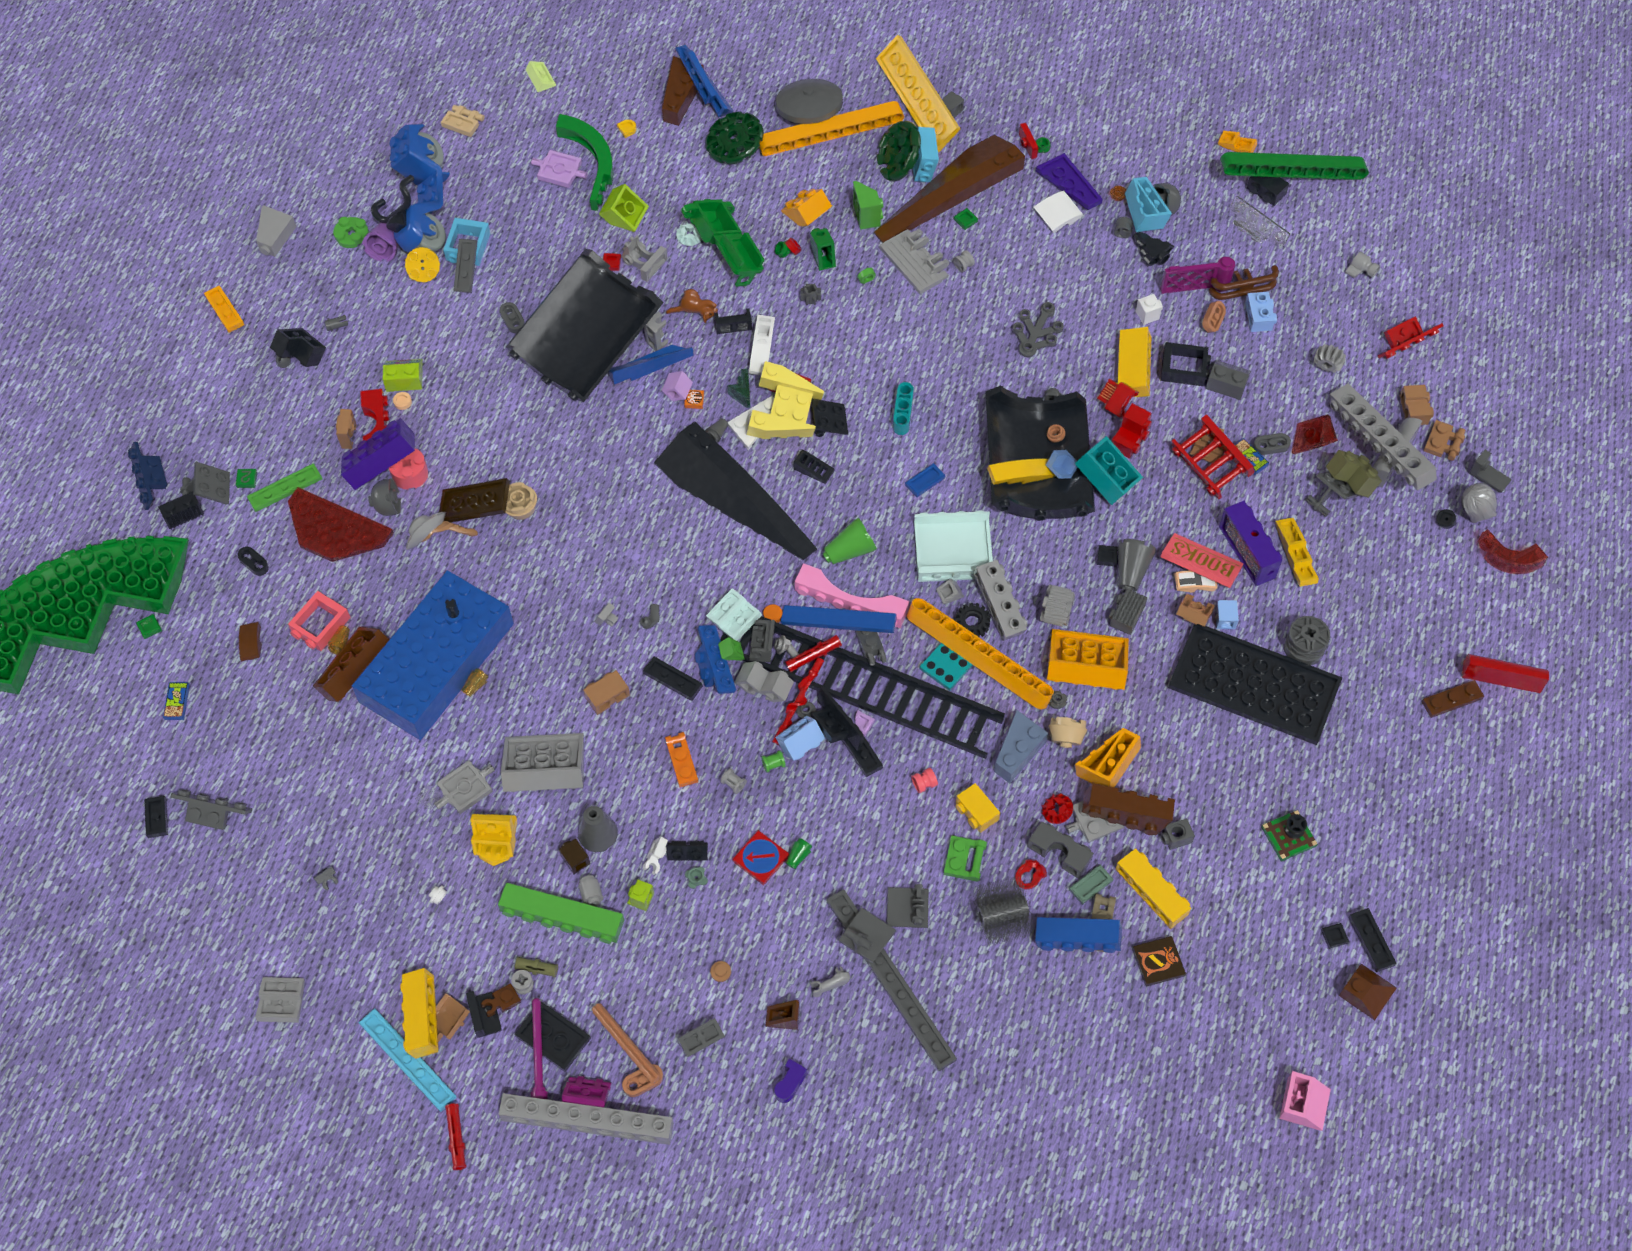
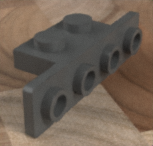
(208, 811)

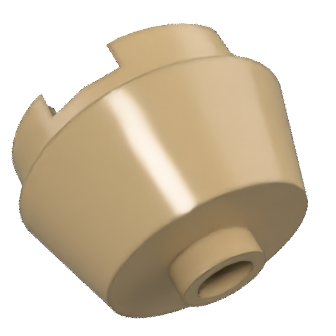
(521, 501)
(1067, 731)

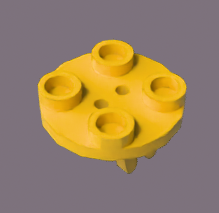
(413, 264)

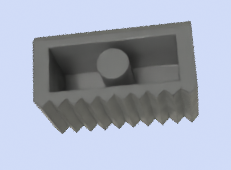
(1128, 611)

